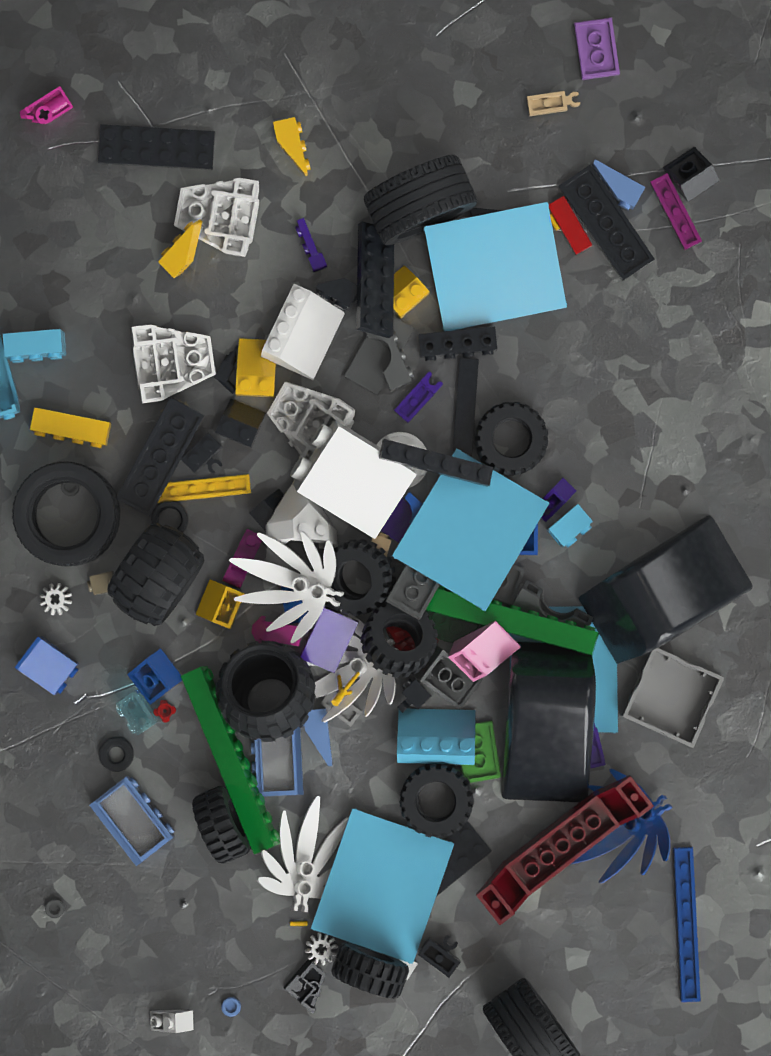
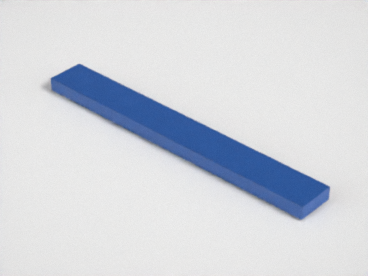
(686, 924)

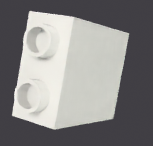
(351, 479)

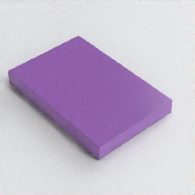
(596, 48)

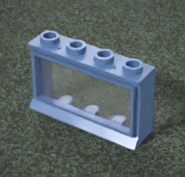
(279, 765)
(132, 820)

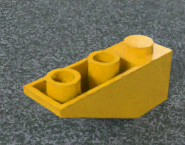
(288, 139)
(182, 253)

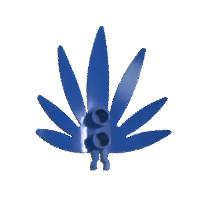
(648, 824)

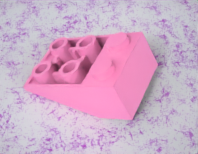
(483, 650)

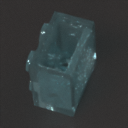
(141, 710)

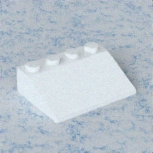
(302, 332)

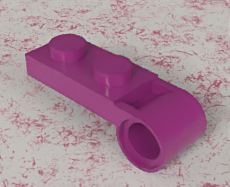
(247, 549)

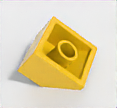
(407, 291)

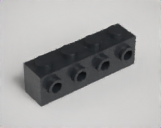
(458, 343)

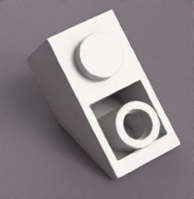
(171, 1020)

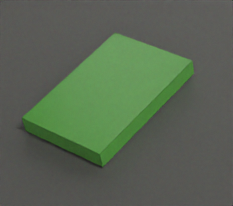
(486, 755)

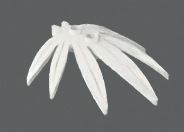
(309, 586)
(357, 664)
(301, 875)

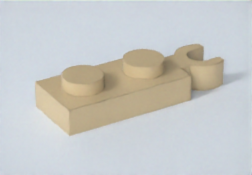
(550, 103)

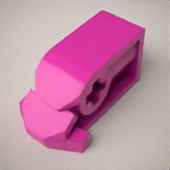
(55, 102)
(280, 635)

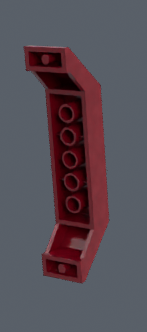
(561, 845)

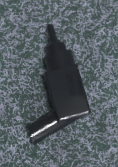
(226, 369)

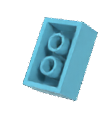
(34, 345)

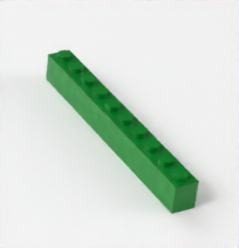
(517, 622)
(231, 761)

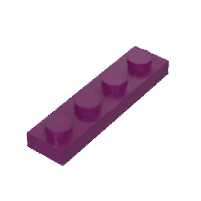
(675, 211)

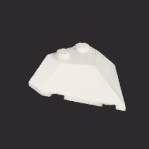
(299, 514)

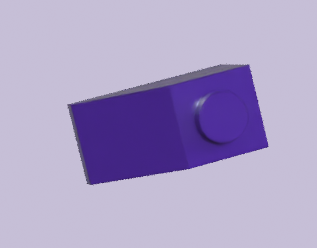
(557, 498)

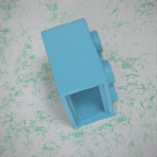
(569, 526)

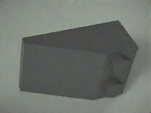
(447, 679)

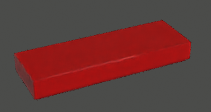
(569, 225)

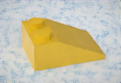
(254, 373)

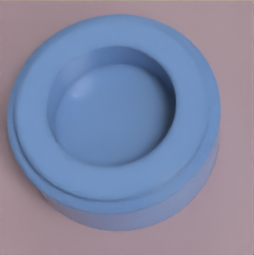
(231, 1006)

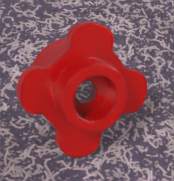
(169, 711)

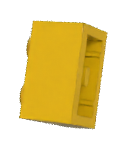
(219, 604)

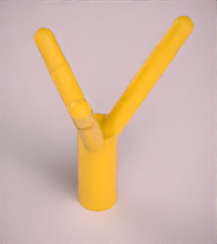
(343, 691)

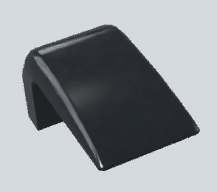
(666, 591)
(549, 724)

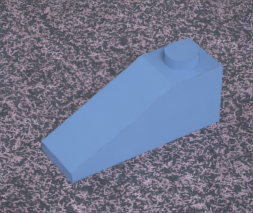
(621, 187)
(319, 733)

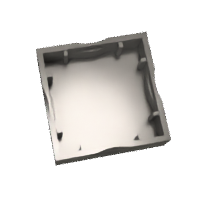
(672, 697)

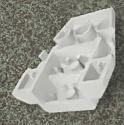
(226, 213)
(169, 361)
(302, 411)

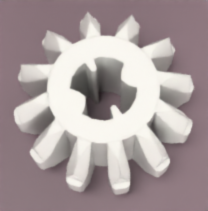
(48, 599)
(327, 952)

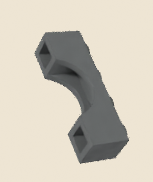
(396, 373)
(531, 598)

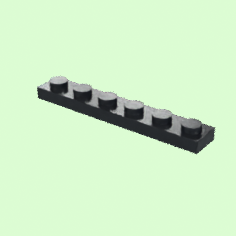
(435, 462)

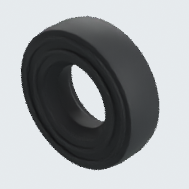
(104, 754)

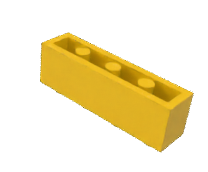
(71, 427)

